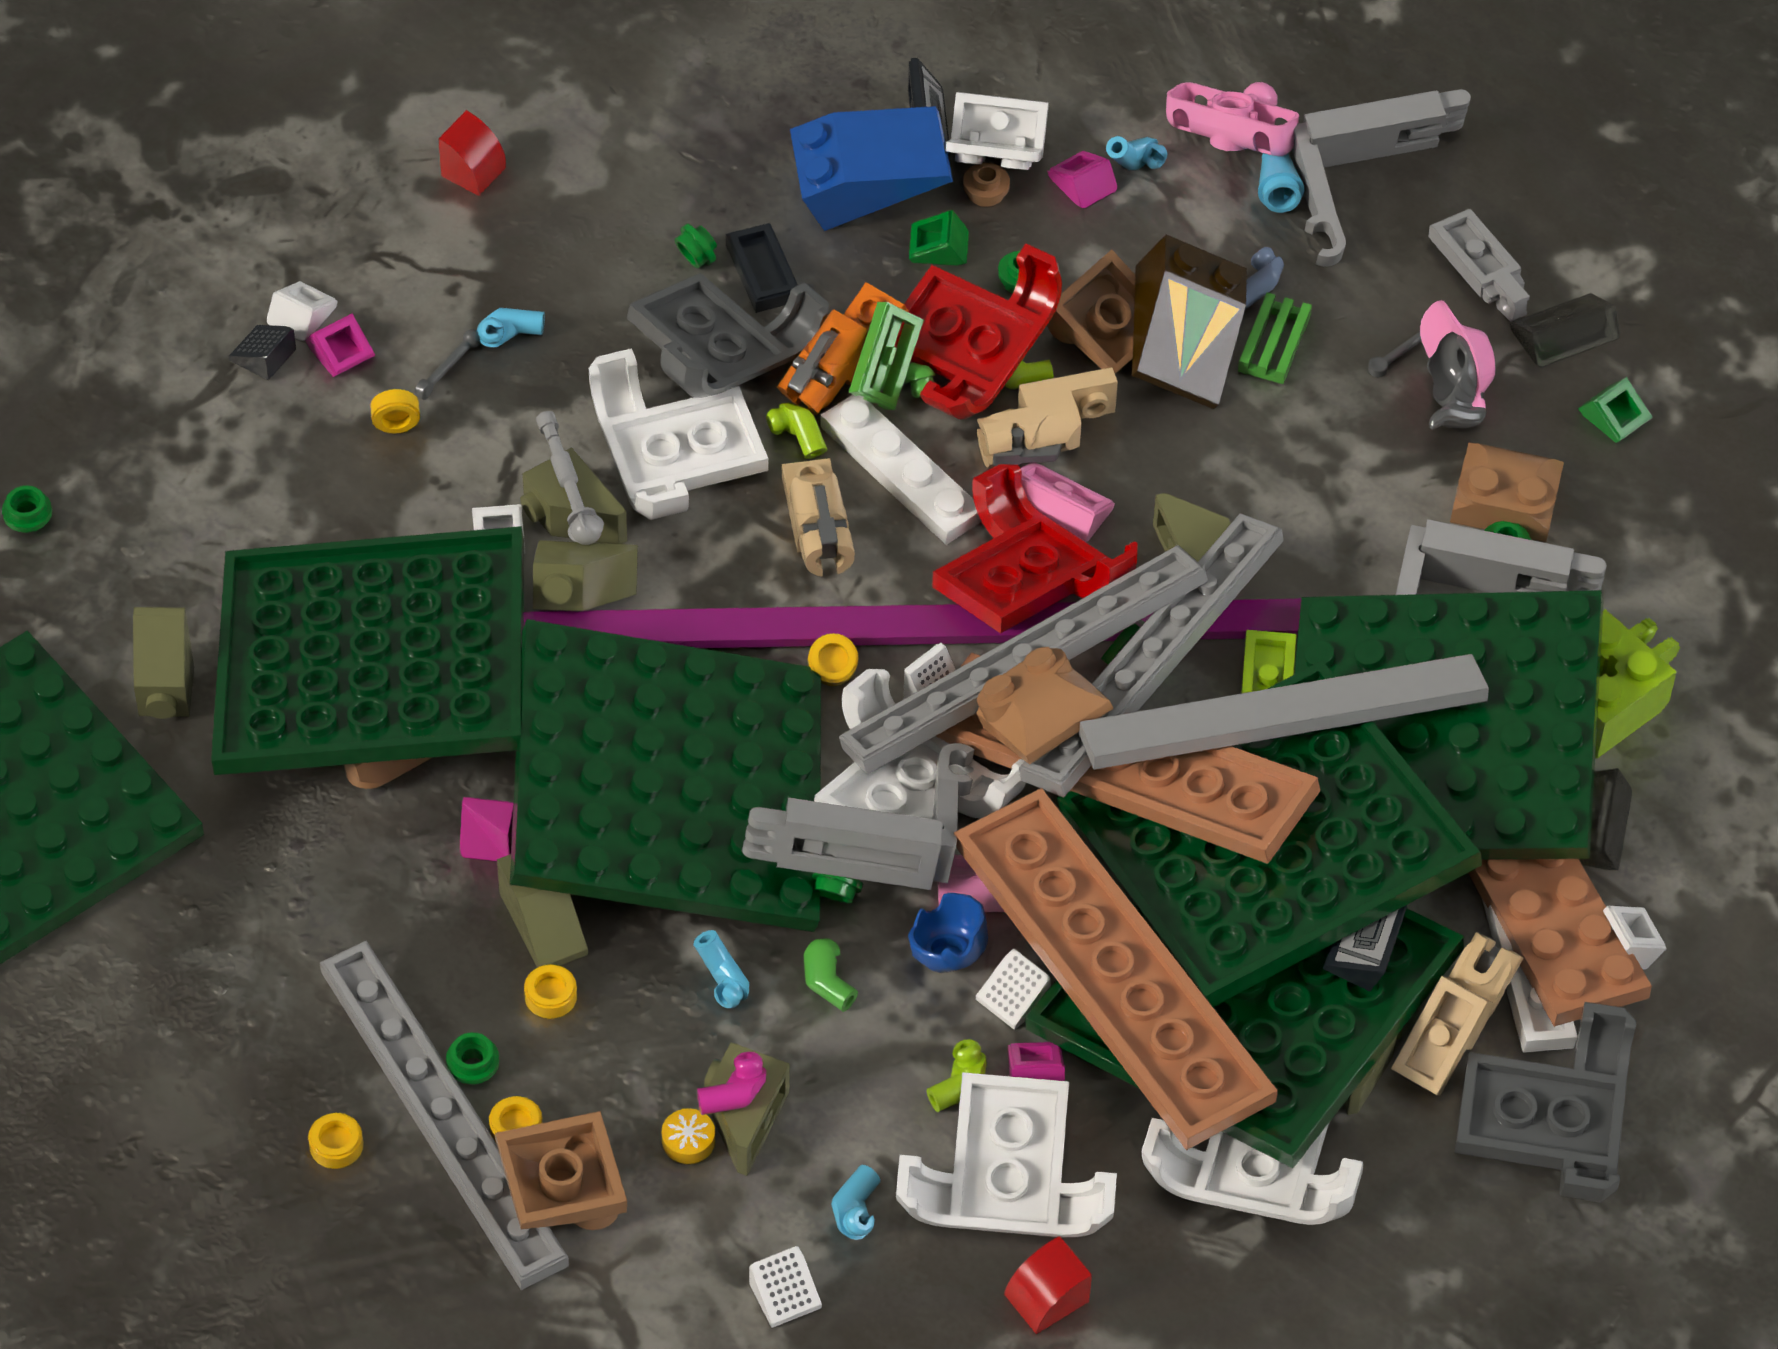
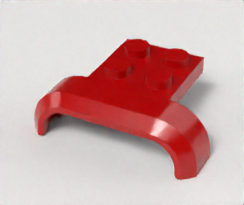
(977, 334)
(1028, 560)

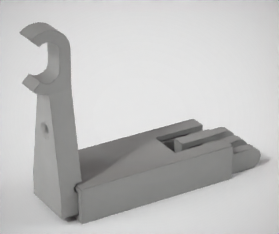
(1365, 134)
(1493, 562)
(866, 841)

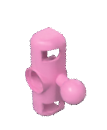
(1234, 118)

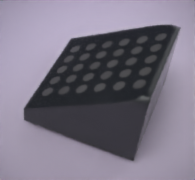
(265, 349)

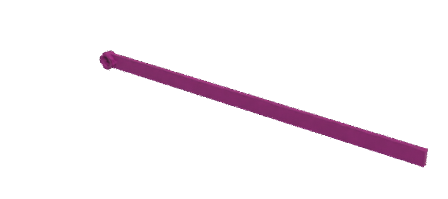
(869, 624)

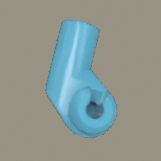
(1136, 153)
(507, 323)
(731, 981)
(850, 1206)

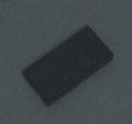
(761, 266)

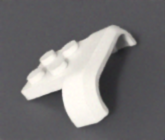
(671, 445)
(908, 781)
(1008, 1166)
(1249, 1180)

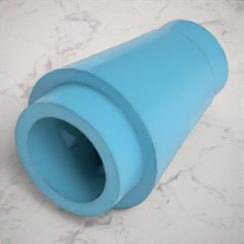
(1279, 183)

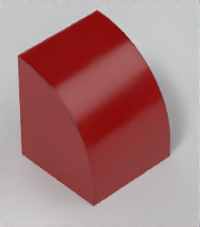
(470, 154)
(1049, 1285)

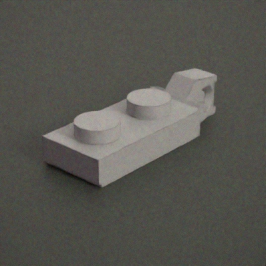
(1482, 262)

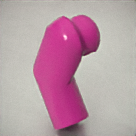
(738, 1090)

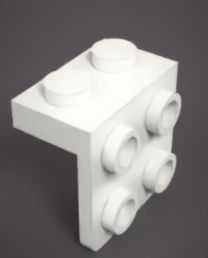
(998, 129)

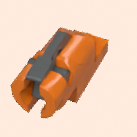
(833, 352)

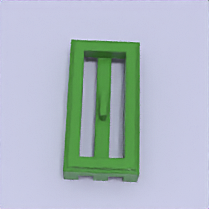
(1284, 312)
(880, 352)

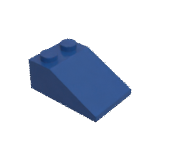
(868, 161)

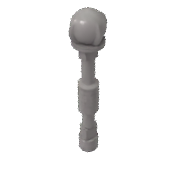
(583, 522)

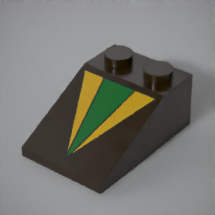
(1186, 319)

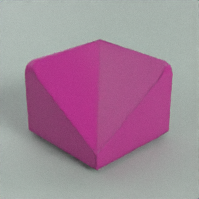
(486, 829)

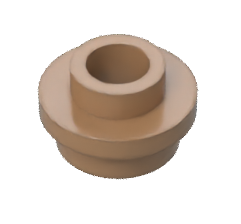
(986, 184)

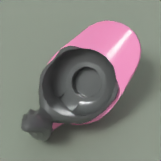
(1460, 367)

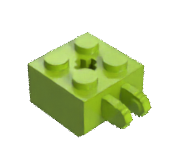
(1632, 679)

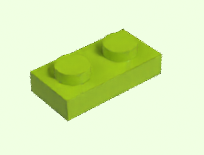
(1267, 659)

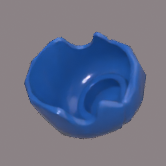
(950, 934)

